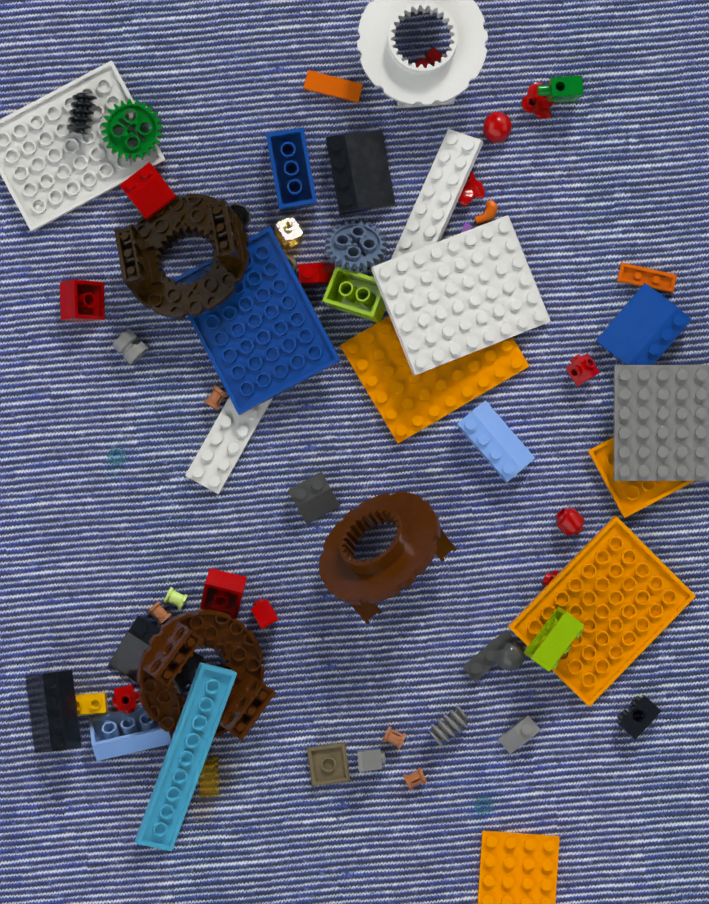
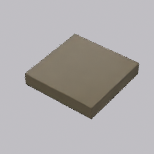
(328, 764)

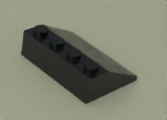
(360, 172)
(136, 641)
(53, 711)

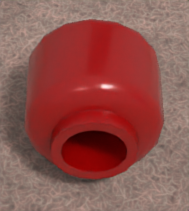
(569, 521)

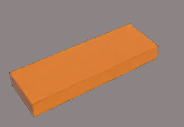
(333, 86)
(639, 275)

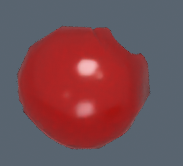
(497, 127)

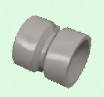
(130, 347)

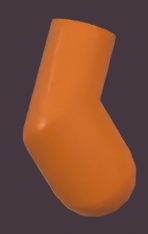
(488, 215)

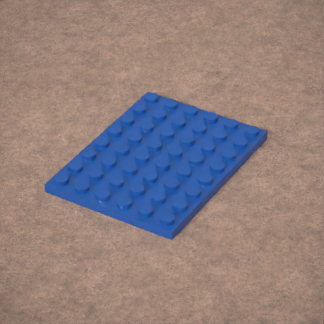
(266, 331)

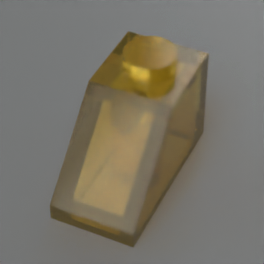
(210, 778)

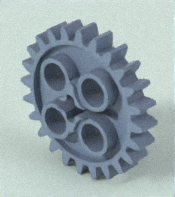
(355, 246)

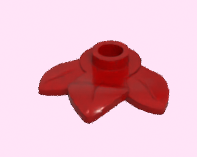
(541, 105)
(472, 188)

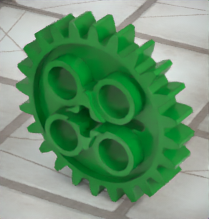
(143, 117)

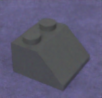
(314, 497)

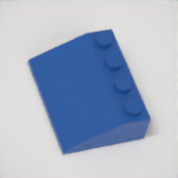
(643, 328)

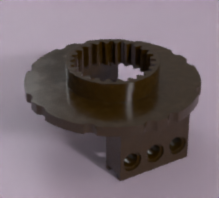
(143, 250)

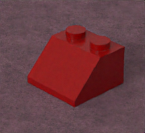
(148, 191)
(82, 300)
(223, 592)

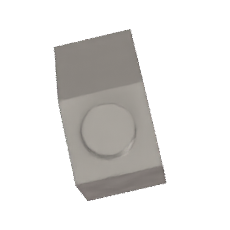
(519, 734)
(370, 759)

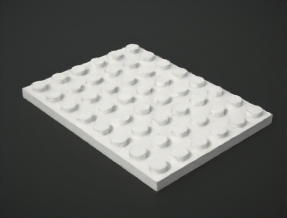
(61, 170)
(460, 295)

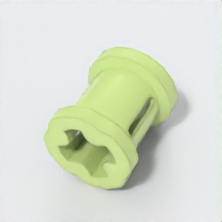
(175, 598)

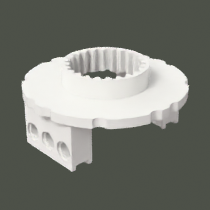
(422, 85)

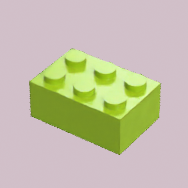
(355, 295)
(554, 639)

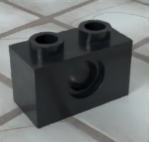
(649, 713)

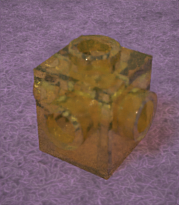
(288, 232)

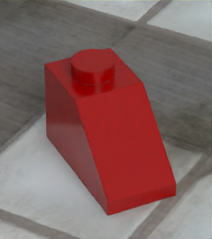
(315, 273)
(264, 613)

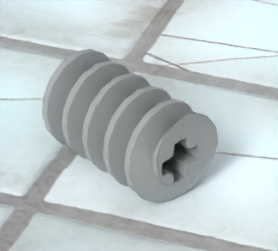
(449, 725)

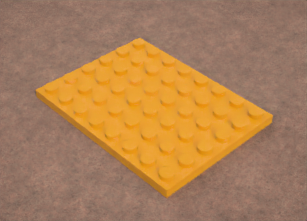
(420, 400)
(621, 599)

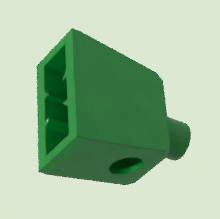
(569, 89)

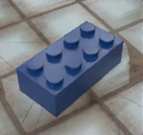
(291, 169)

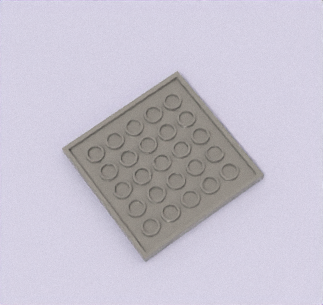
(661, 423)

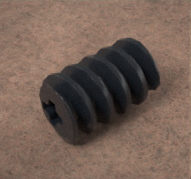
(80, 113)

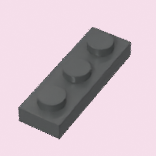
(486, 658)

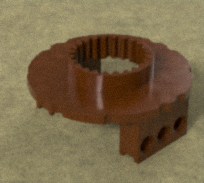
(383, 577)
(175, 645)

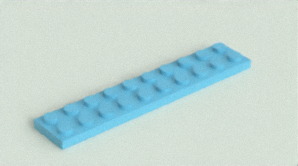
(185, 756)

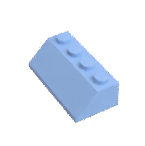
(495, 441)
(124, 734)

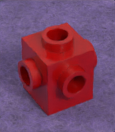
(582, 369)
(118, 700)

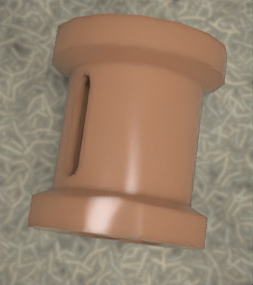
(215, 398)
(159, 613)
(394, 737)
(415, 778)

